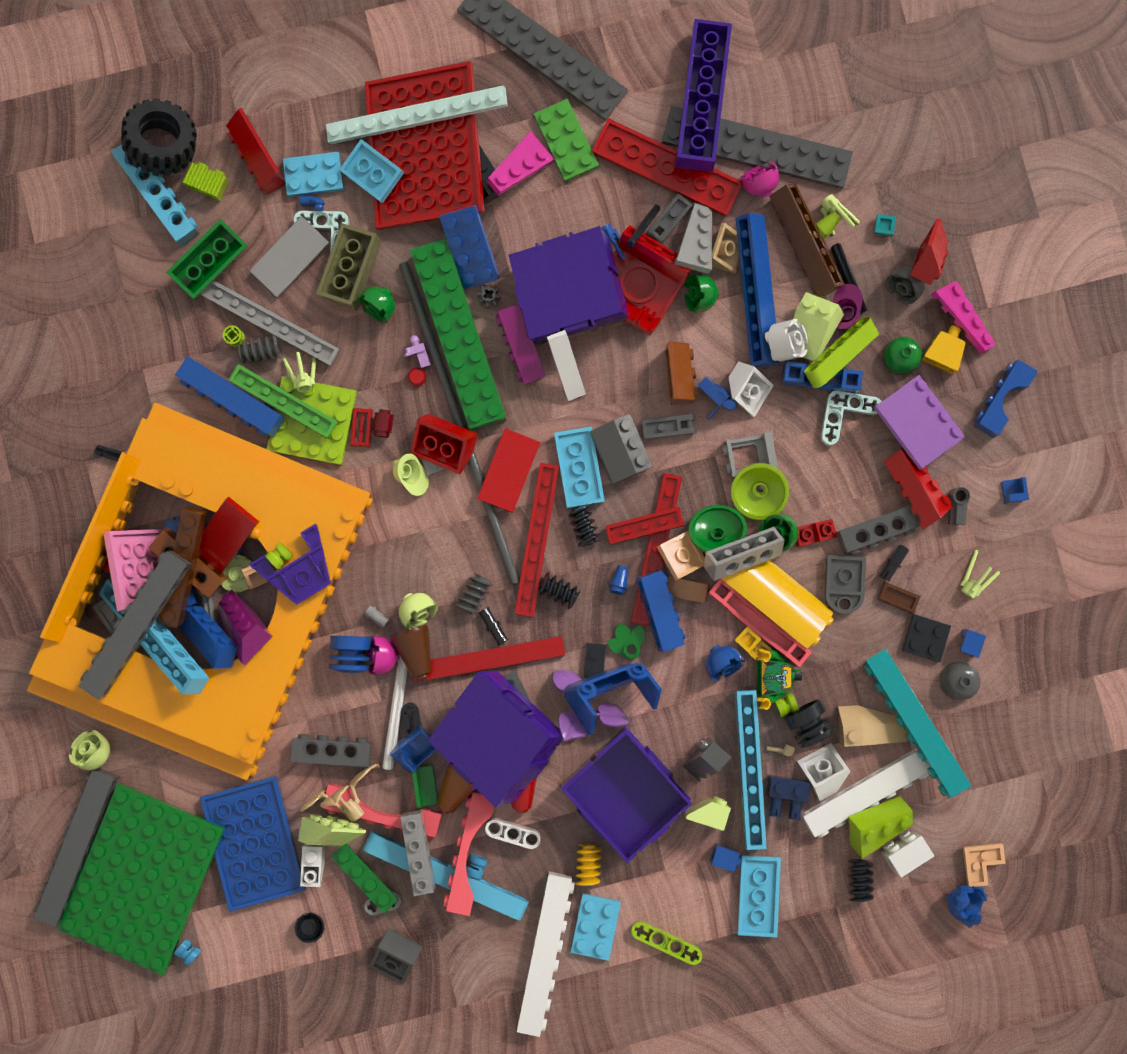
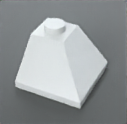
(749, 387)
(824, 771)

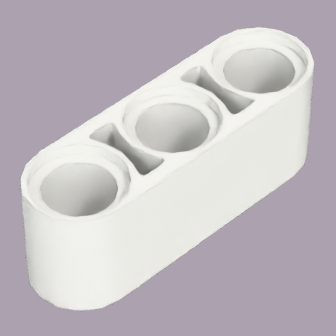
(503, 835)

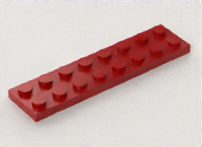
(657, 164)

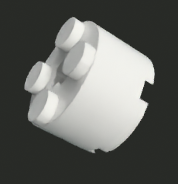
(787, 340)

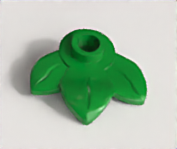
(627, 638)

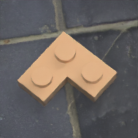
(976, 860)

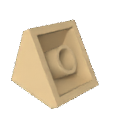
(725, 250)

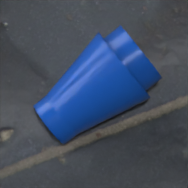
(619, 581)

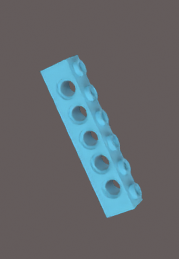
(187, 228)

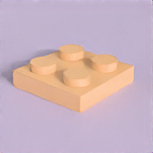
(681, 556)

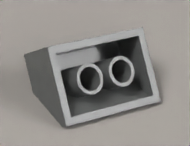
(621, 449)

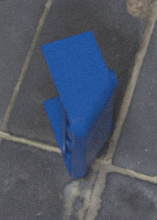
(585, 690)

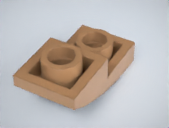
(688, 589)

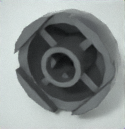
(904, 285)
(960, 681)

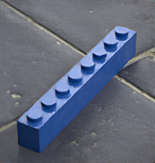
(756, 286)

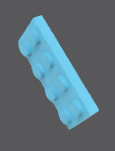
(579, 467)
(759, 896)

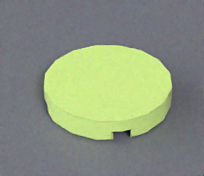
(233, 572)

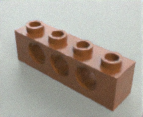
(214, 578)

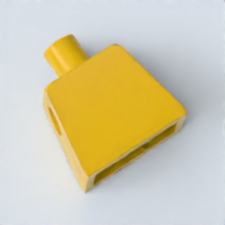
(945, 350)

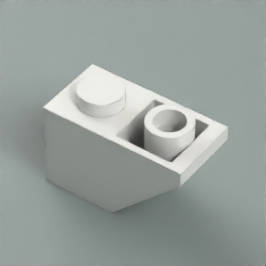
(312, 865)

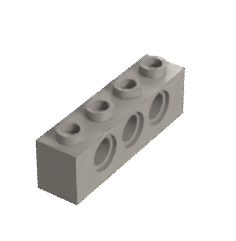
(743, 553)
(418, 852)

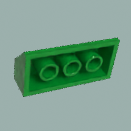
(207, 259)

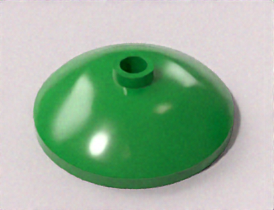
(713, 522)

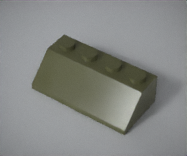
(349, 266)

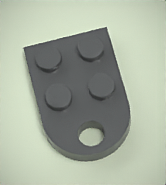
(845, 581)

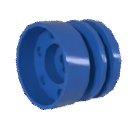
(350, 653)

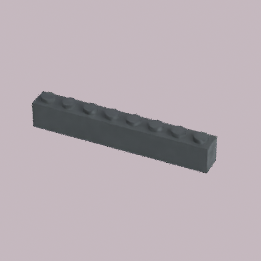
(134, 625)
(76, 846)

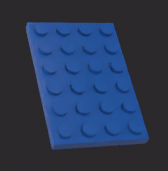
(257, 847)

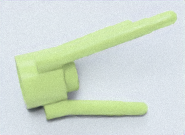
(832, 204)
(303, 382)
(973, 588)

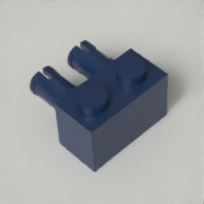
(784, 788)

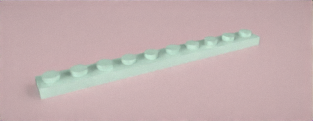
(417, 115)

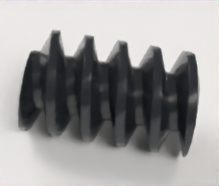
(584, 526)
(559, 590)
(861, 880)

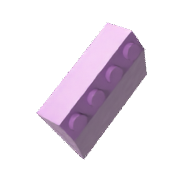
(919, 422)

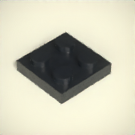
(926, 638)

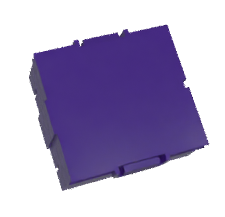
(568, 285)
(496, 738)
(626, 794)

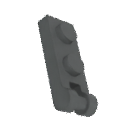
(669, 218)
(668, 426)

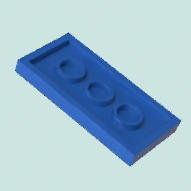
(469, 247)

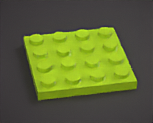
(301, 441)

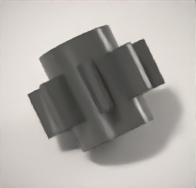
(490, 291)

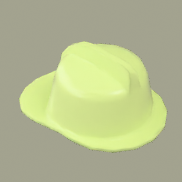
(411, 474)

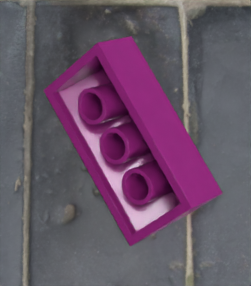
(242, 625)

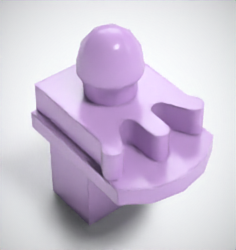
(418, 349)

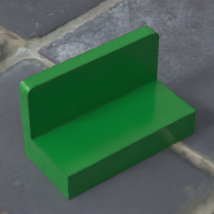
(425, 786)

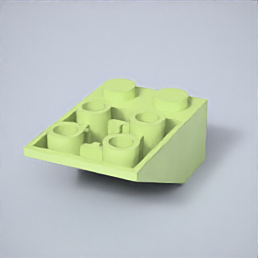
(328, 831)

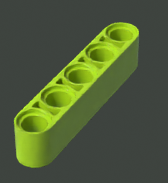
(841, 352)

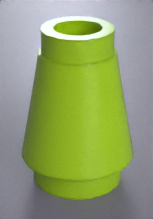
(828, 224)

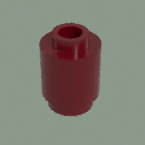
(383, 423)

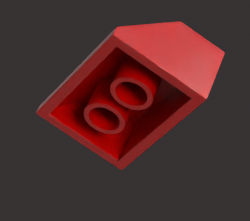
(931, 254)
(443, 443)

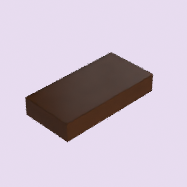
(898, 597)

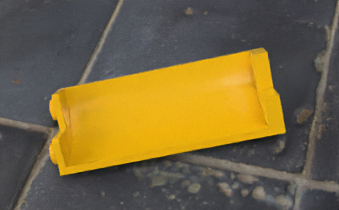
(783, 601)

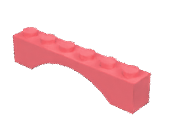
(759, 623)
(389, 821)
(461, 896)

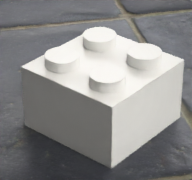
(906, 853)

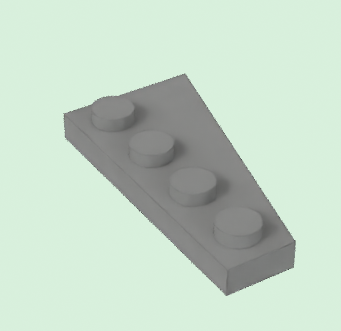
(696, 243)

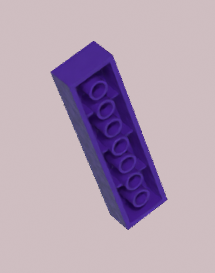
(703, 95)

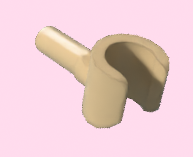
(788, 750)

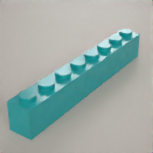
(917, 724)

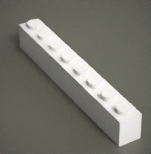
(865, 793)
(544, 954)

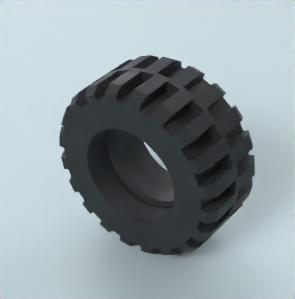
(160, 116)

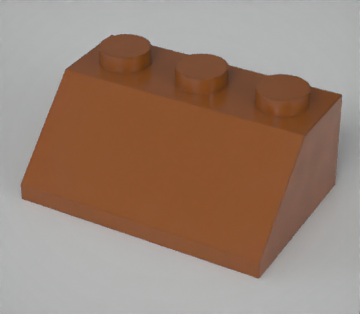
(680, 373)

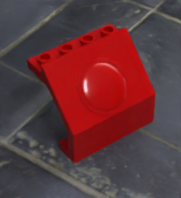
(648, 279)

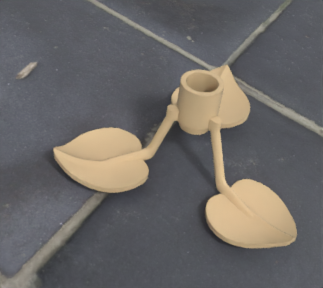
(350, 807)

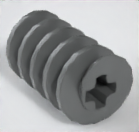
(259, 350)
(474, 594)

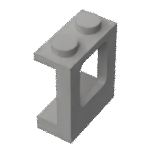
(764, 447)

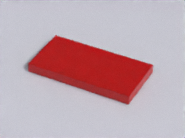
(508, 470)
(226, 534)

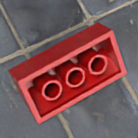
(254, 152)

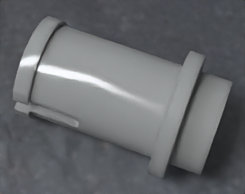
(376, 616)

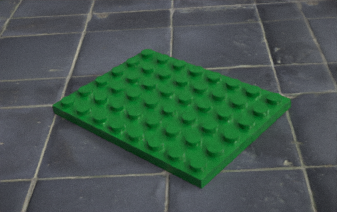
(141, 879)

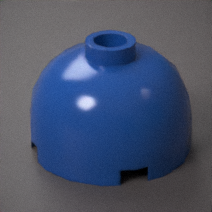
(723, 661)

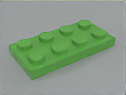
(566, 140)

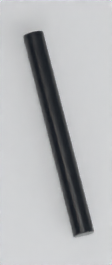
(643, 226)

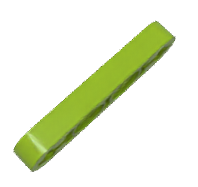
(665, 944)

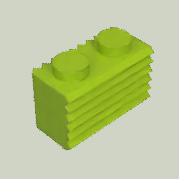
(206, 181)

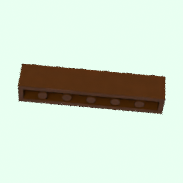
(806, 240)
(187, 546)

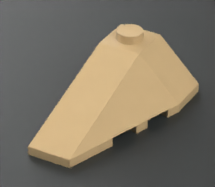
(867, 727)

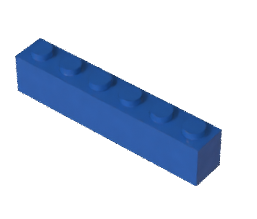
(231, 397)

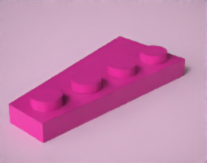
(520, 164)
(965, 316)

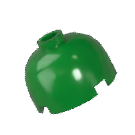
(701, 293)
(378, 303)
(902, 355)
(785, 526)

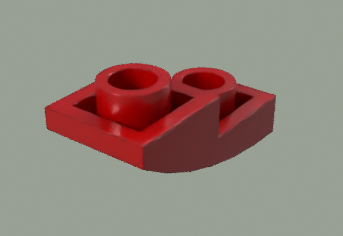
(816, 532)

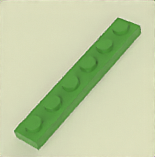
(283, 401)

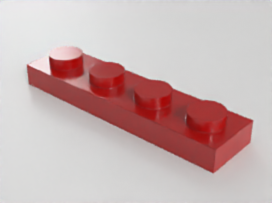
(645, 525)

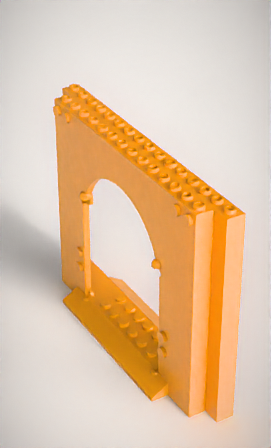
(239, 703)

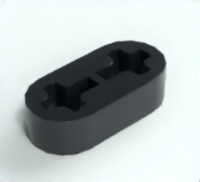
(406, 717)

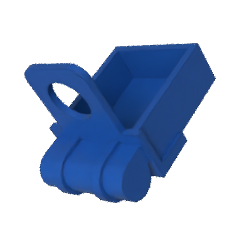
(718, 394)
(413, 750)

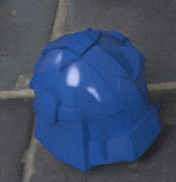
(966, 904)

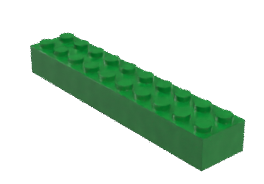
(458, 335)

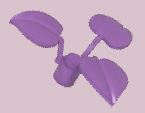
(569, 724)

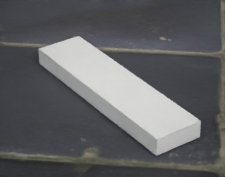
(566, 365)

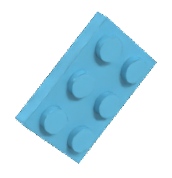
(371, 171)
(313, 174)
(595, 926)

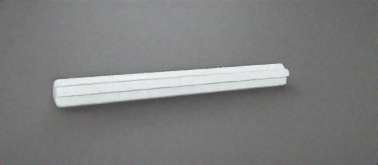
(395, 714)

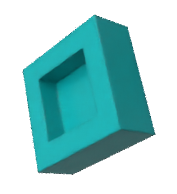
(884, 225)

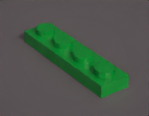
(364, 878)

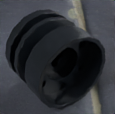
(810, 724)

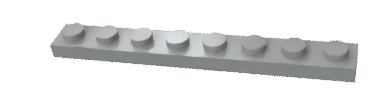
(271, 322)

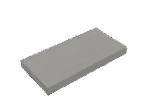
(289, 256)

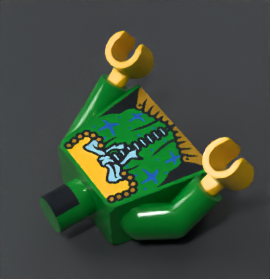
(773, 677)

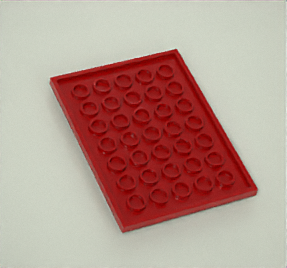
(437, 157)

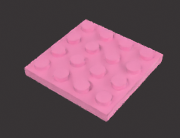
(129, 562)

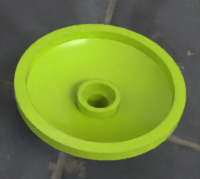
(762, 503)

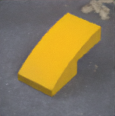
(751, 643)

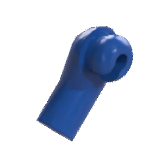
(312, 201)

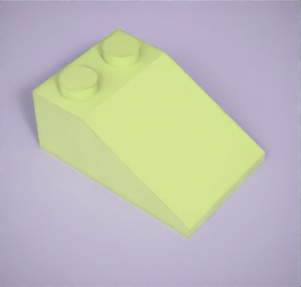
(819, 320)

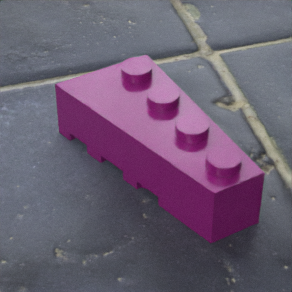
(522, 349)

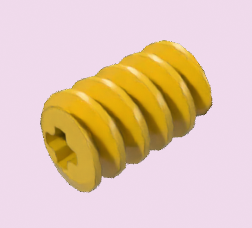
(589, 864)

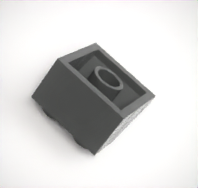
(395, 956)

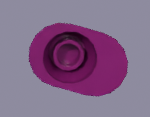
(850, 301)

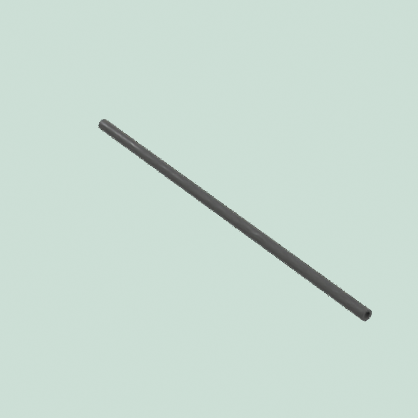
(457, 417)

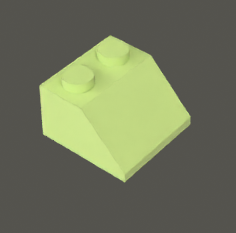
(709, 812)

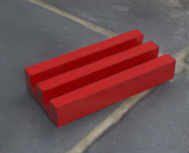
(362, 422)

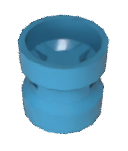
(476, 866)
(187, 952)

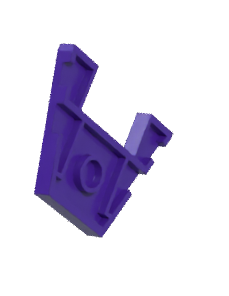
(304, 575)

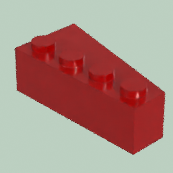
(919, 488)

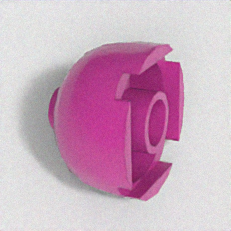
(761, 180)
(382, 655)

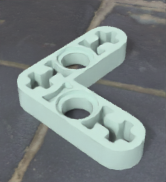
(331, 224)
(838, 410)

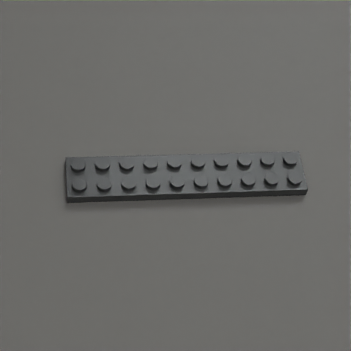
(545, 54)
(760, 146)

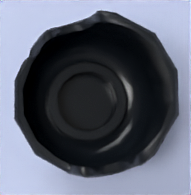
(309, 927)

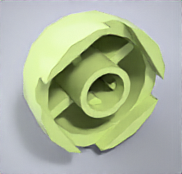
(416, 609)
(90, 750)

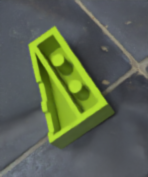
(878, 825)

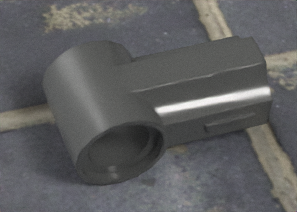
(958, 512)

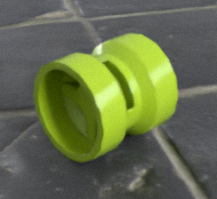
(236, 337)
(279, 555)
(786, 705)

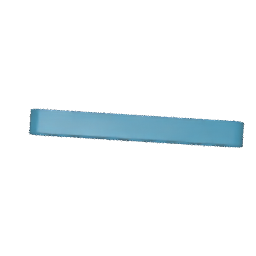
(483, 891)

